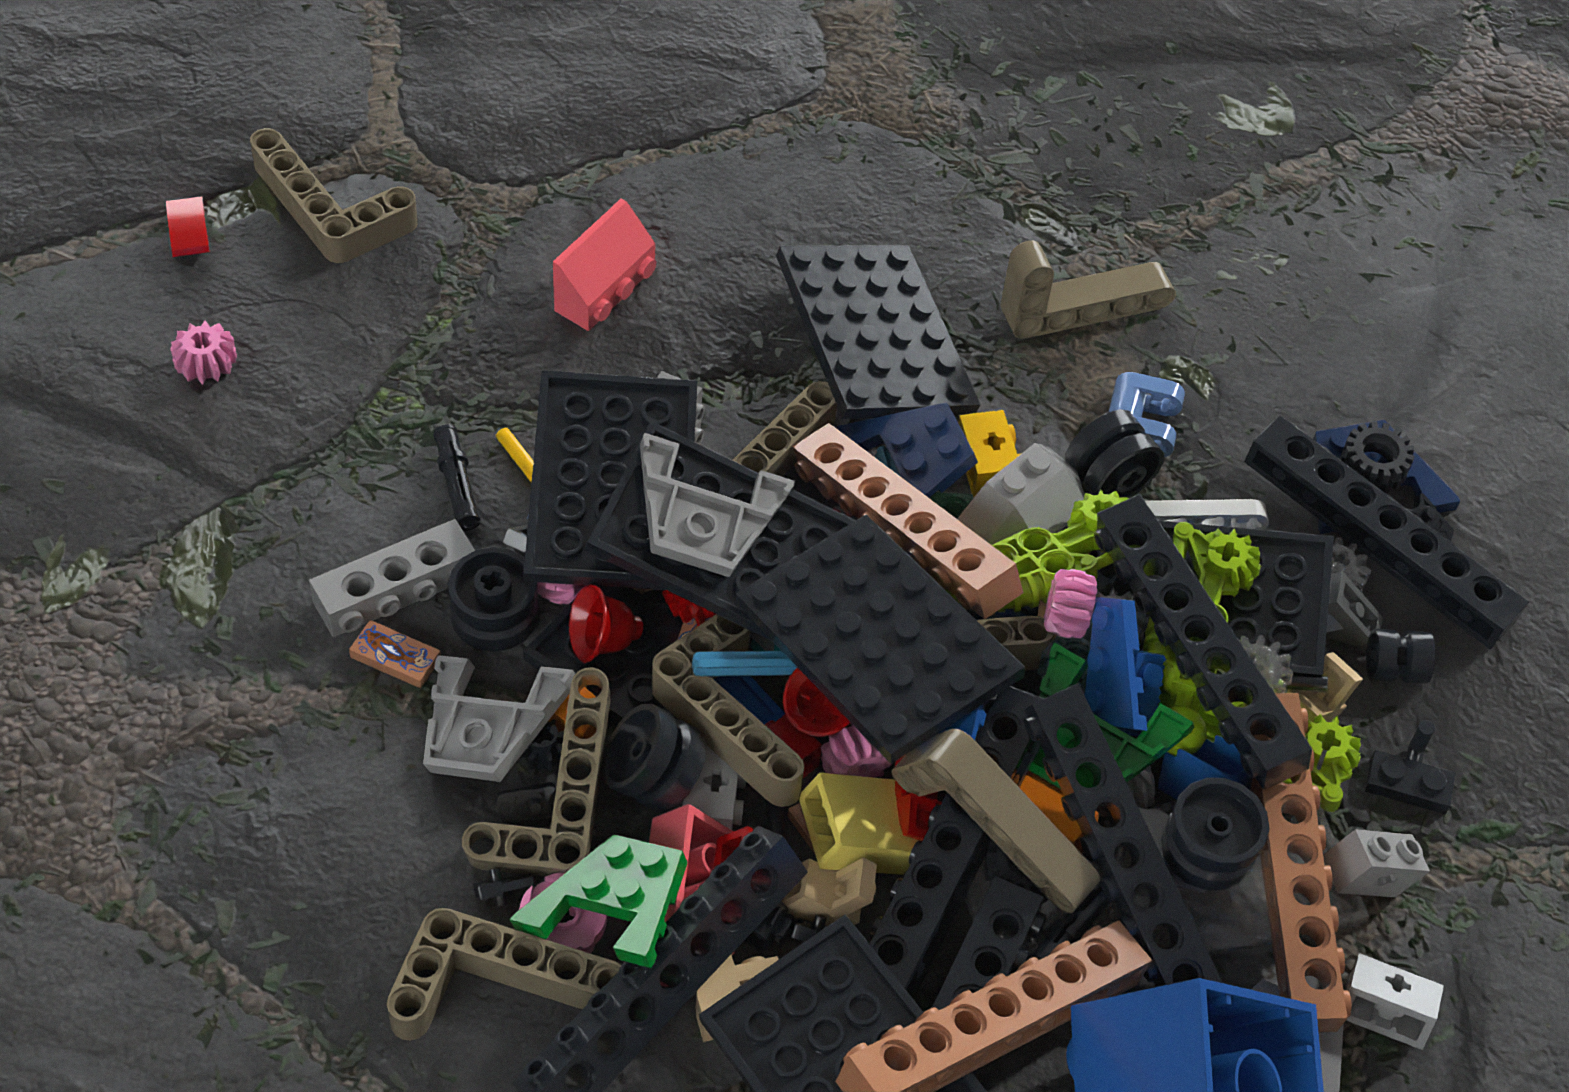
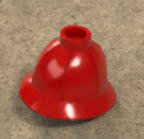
(601, 624)
(810, 709)

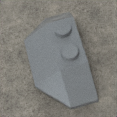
(1027, 493)

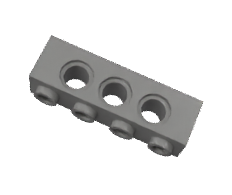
(374, 578)

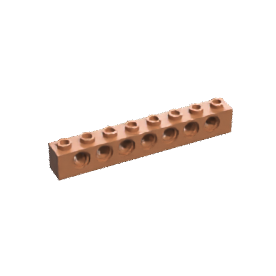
(931, 536)
(1313, 880)
(998, 1017)

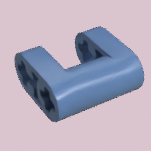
(1131, 395)

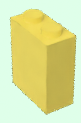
(855, 820)

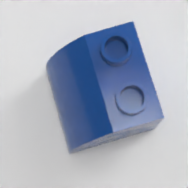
(1195, 1040)

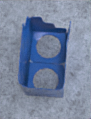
(1211, 761)

